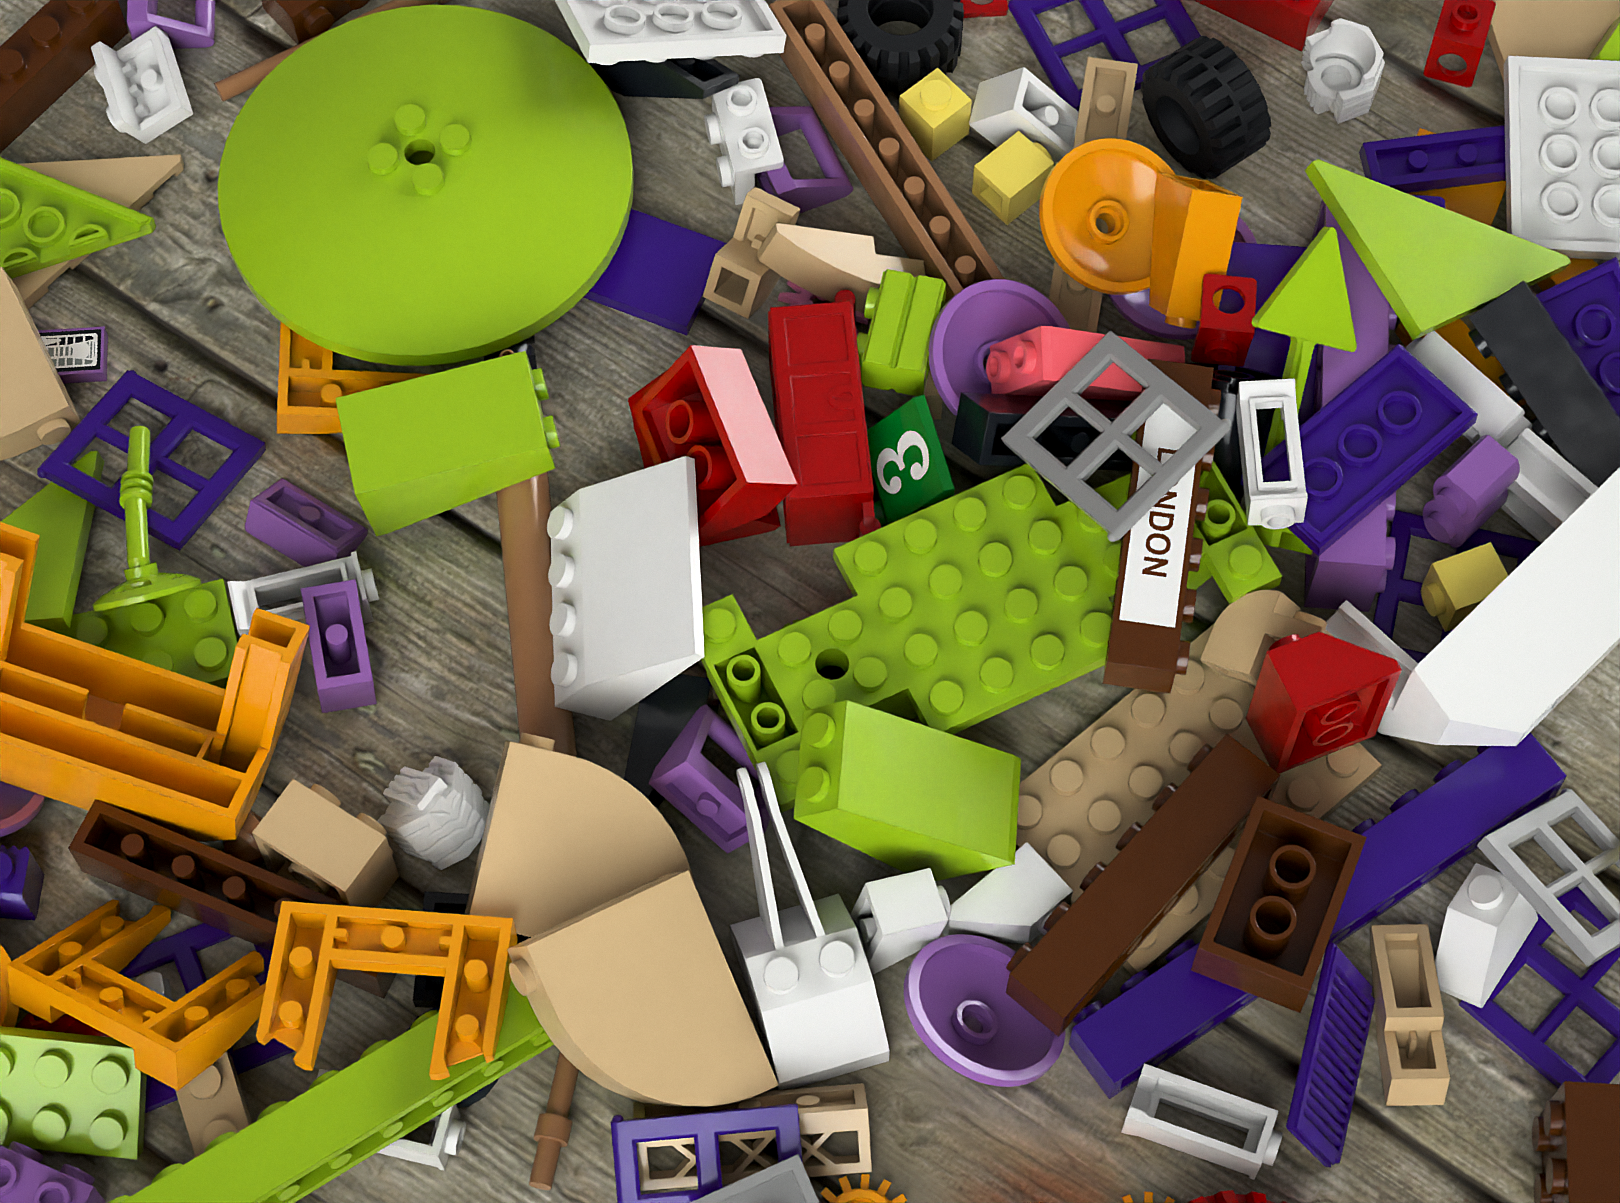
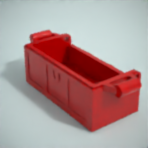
(821, 421)

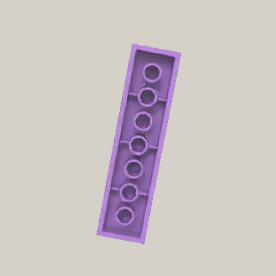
(1360, 559)

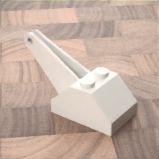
(804, 968)

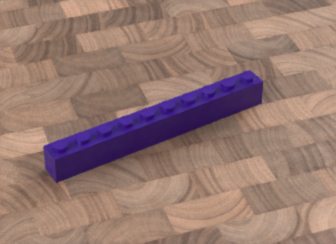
(1400, 855)

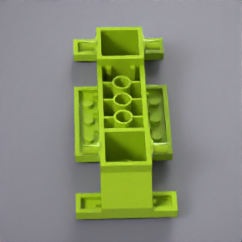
(955, 614)

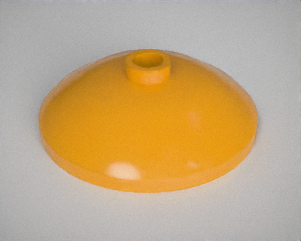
(1111, 183)

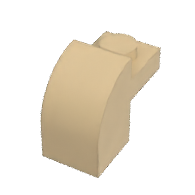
(736, 275)
(1249, 629)

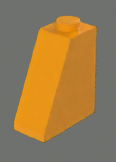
(1190, 239)

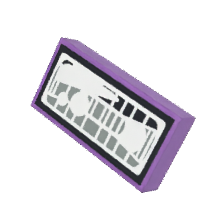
(78, 353)

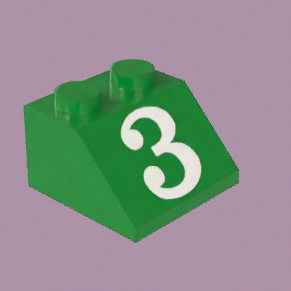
(907, 463)

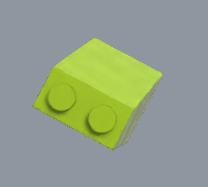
(446, 439)
(907, 791)

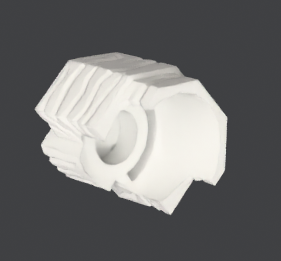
(1342, 69)
(435, 813)

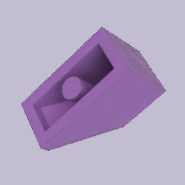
(338, 646)

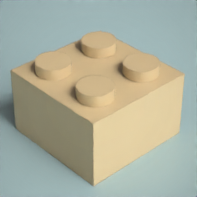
(326, 847)

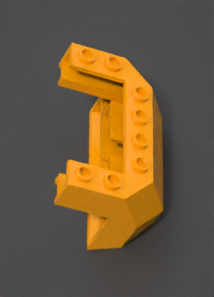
(133, 733)

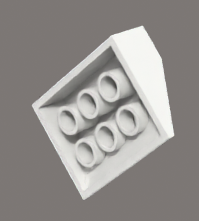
(625, 588)

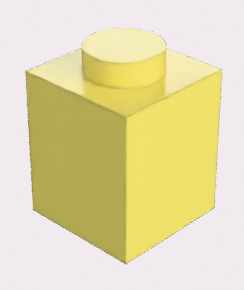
(935, 113)
(1012, 176)
(1461, 583)

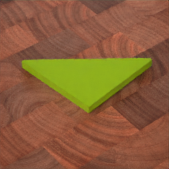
(57, 222)
(1425, 256)
(64, 531)

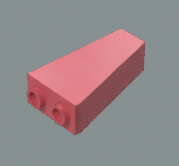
(1044, 355)

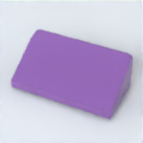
(302, 525)

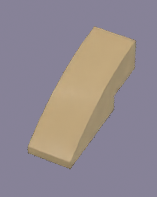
(830, 261)
(1408, 1015)

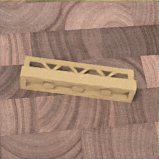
(819, 1111)

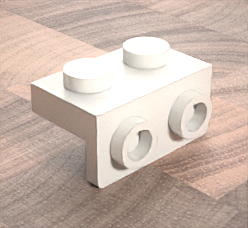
(142, 85)
(745, 135)

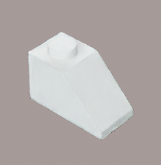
(1025, 105)
(1010, 901)
(899, 916)
(1481, 935)

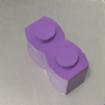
(1470, 491)

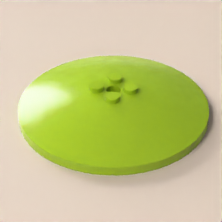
(438, 253)

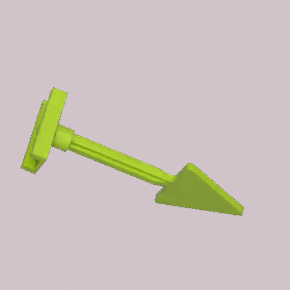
(1311, 310)

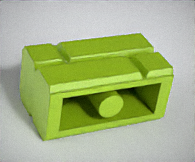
(900, 330)

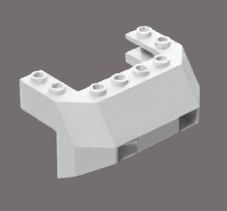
(1531, 632)

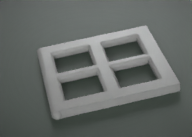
(1115, 435)
(1537, 825)

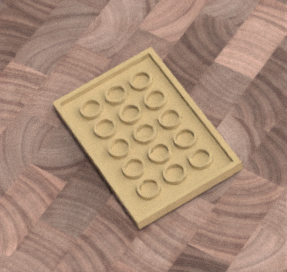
(1121, 763)

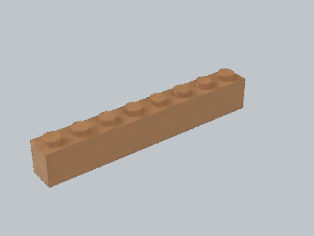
(880, 147)

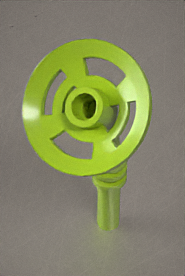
(142, 577)

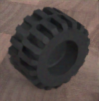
(903, 60)
(1206, 107)

